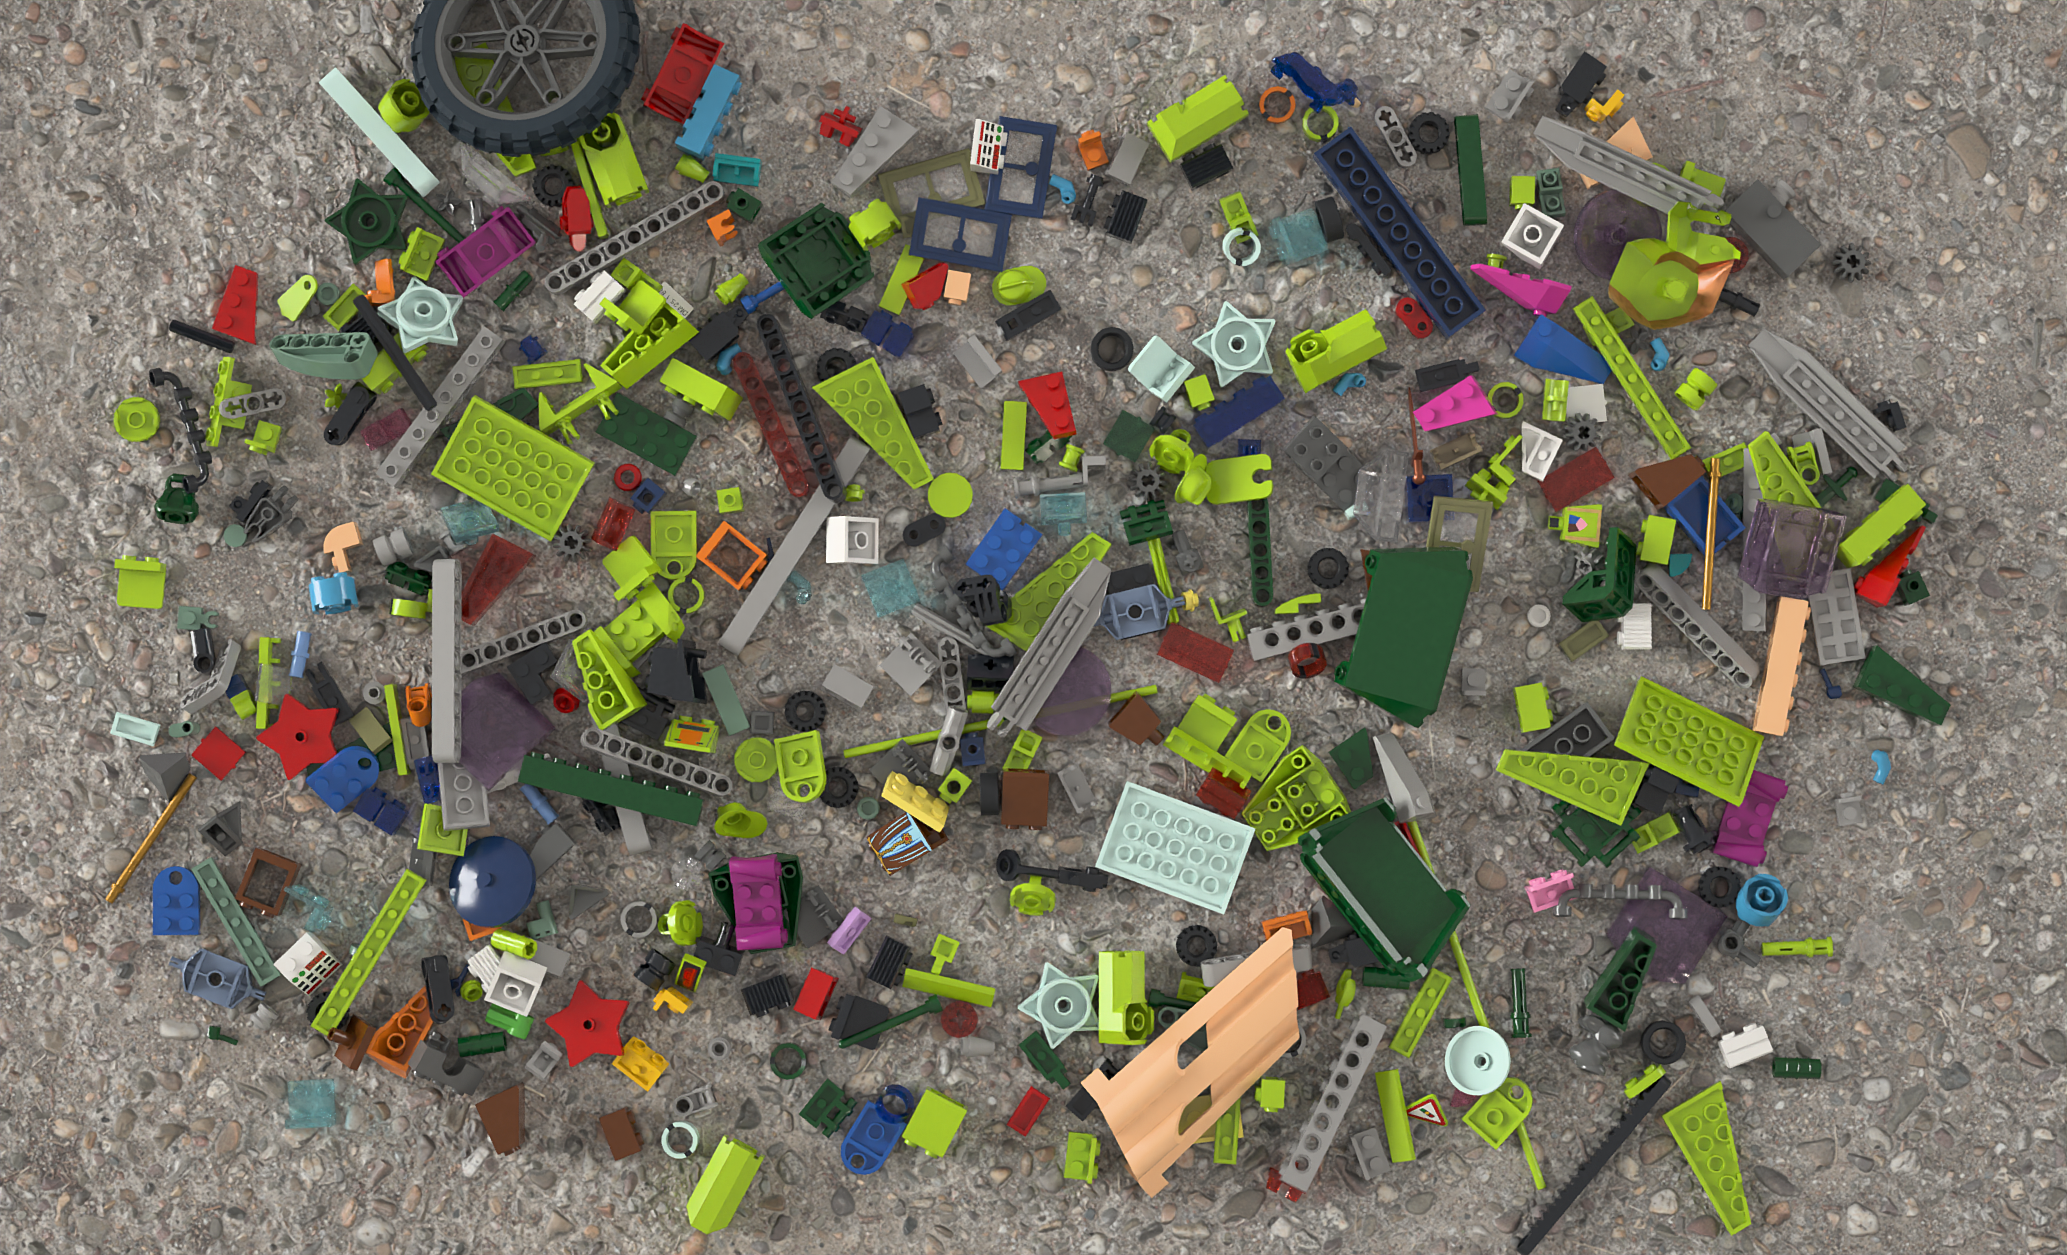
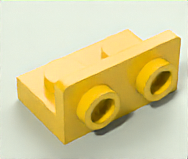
(674, 998)
(641, 1063)

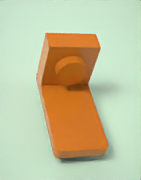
(1092, 150)
(384, 282)

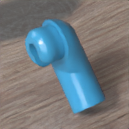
(1066, 188)
(1661, 355)
(725, 357)
(1347, 381)
(1884, 766)

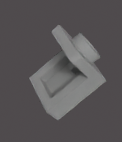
(544, 1060)

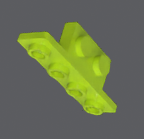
(225, 389)

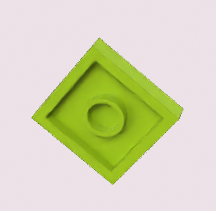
(434, 838)

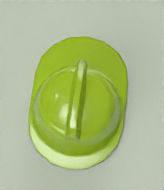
(1018, 285)
(1195, 482)
(739, 822)

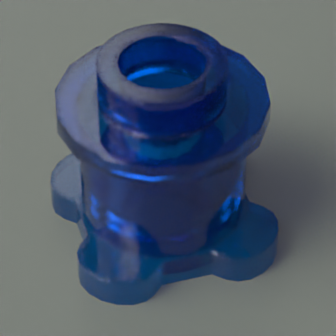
(532, 349)

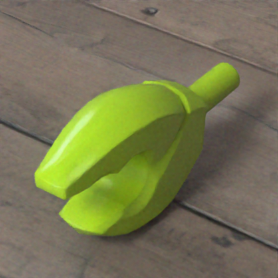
(1344, 992)

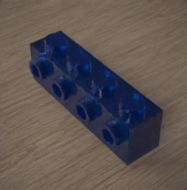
(1238, 412)

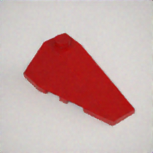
(1881, 580)

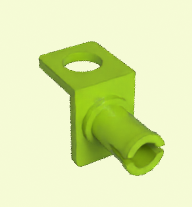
(1232, 620)

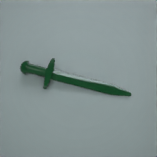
(1834, 488)

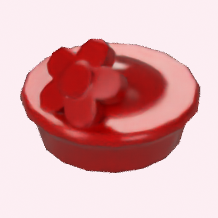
(565, 701)

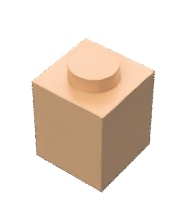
(957, 287)

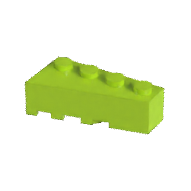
(642, 353)
(1880, 526)

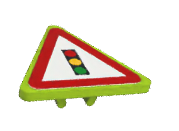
(1427, 1110)

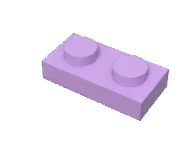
(849, 930)

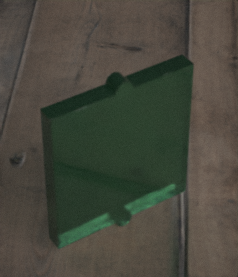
(1129, 436)

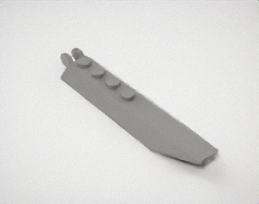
(1622, 169)
(1829, 404)
(1051, 650)

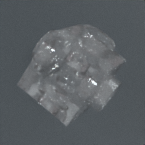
(696, 873)

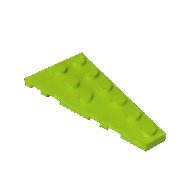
(1776, 474)
(1038, 598)
(1708, 1145)

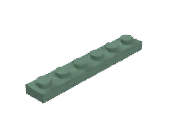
(236, 921)

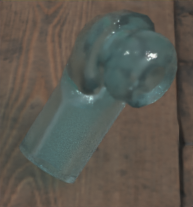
(803, 587)

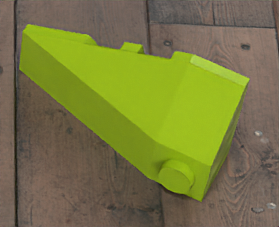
(608, 686)

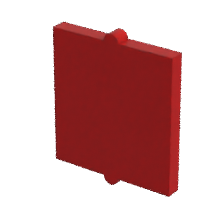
(218, 753)

